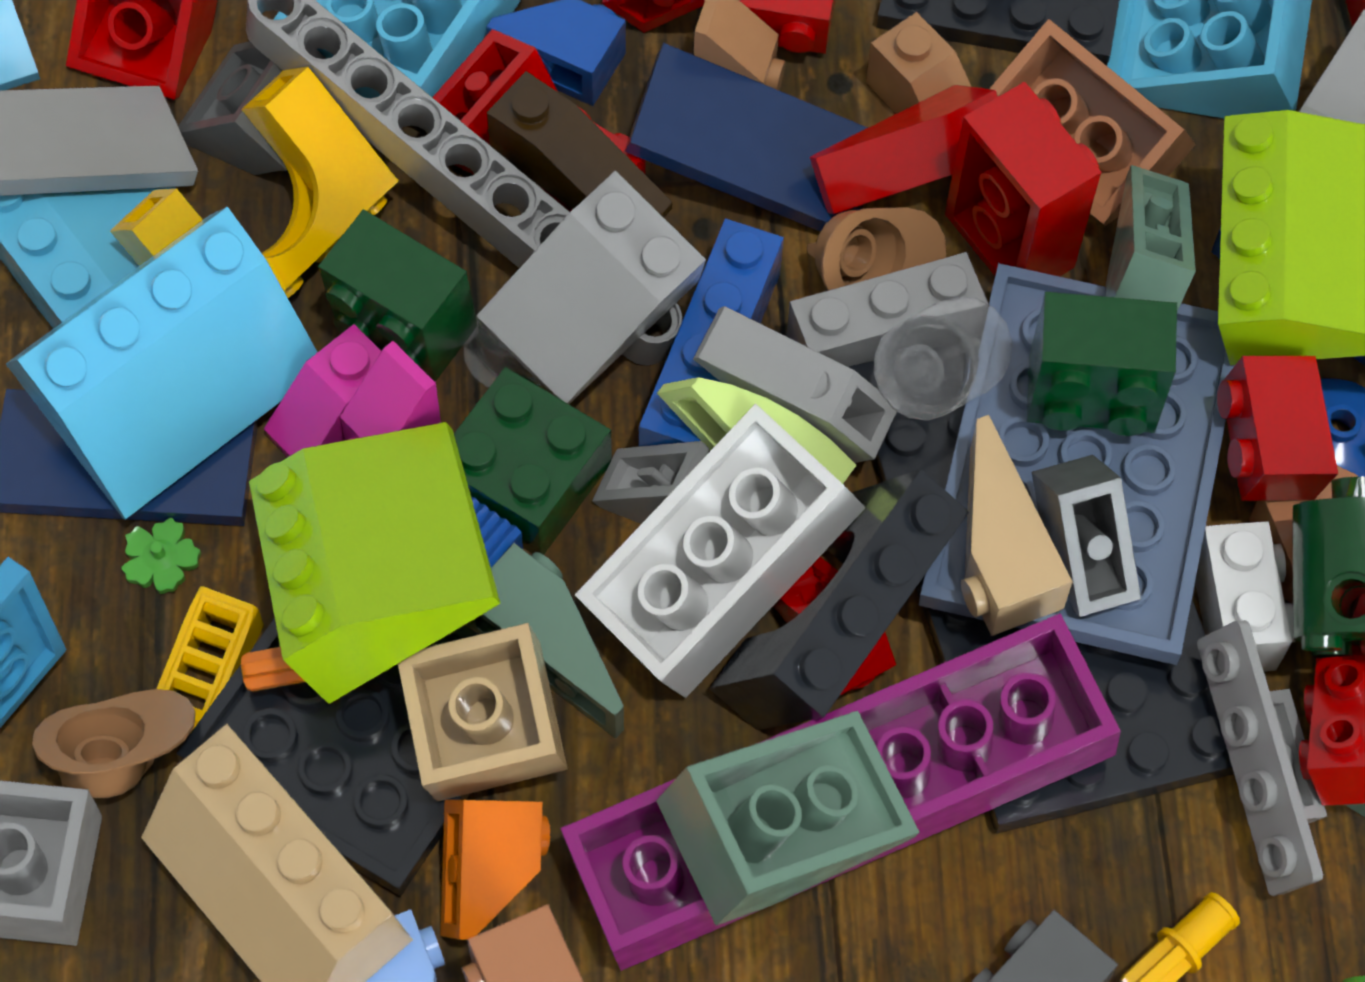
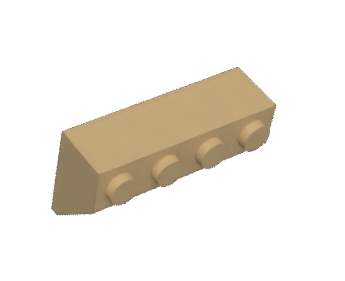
(267, 871)

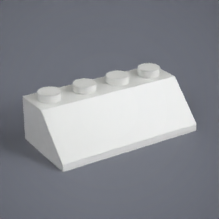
(719, 551)

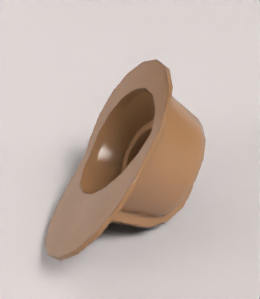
(874, 244)
(113, 741)

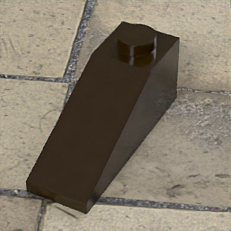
(560, 145)

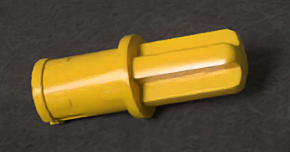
(1185, 944)

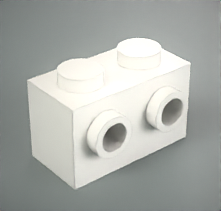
(1241, 581)

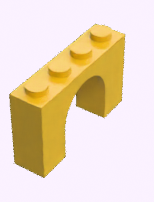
(330, 172)

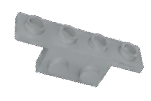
(1264, 753)

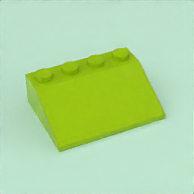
(1292, 236)
(370, 553)

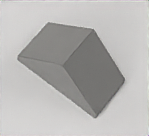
(645, 477)

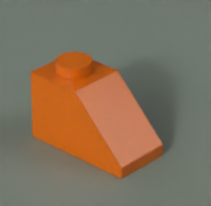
(487, 860)

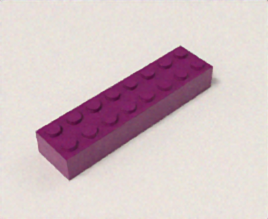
(950, 739)

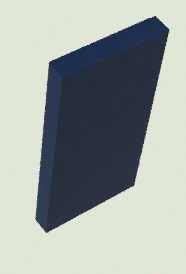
(736, 135)
(47, 479)

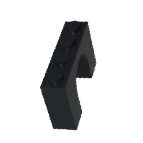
(811, 659)

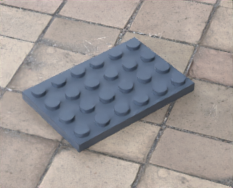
(1162, 473)

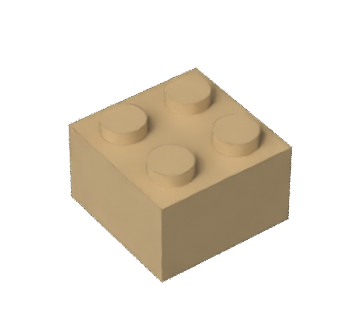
(481, 712)

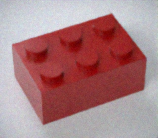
(1021, 185)

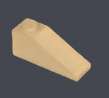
(1009, 556)

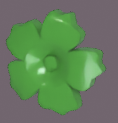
(161, 557)

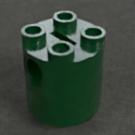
(1329, 569)

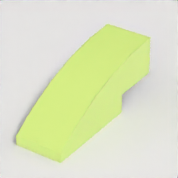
(715, 408)

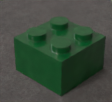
(399, 293)
(1101, 363)
(531, 457)

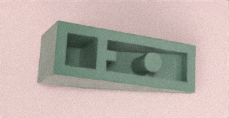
(1152, 240)
(535, 594)

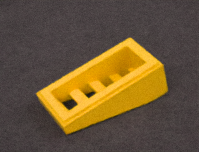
(207, 607)

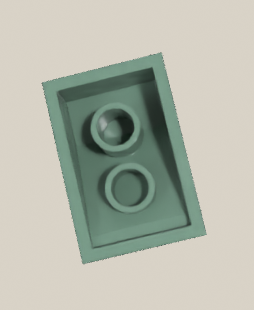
(784, 815)

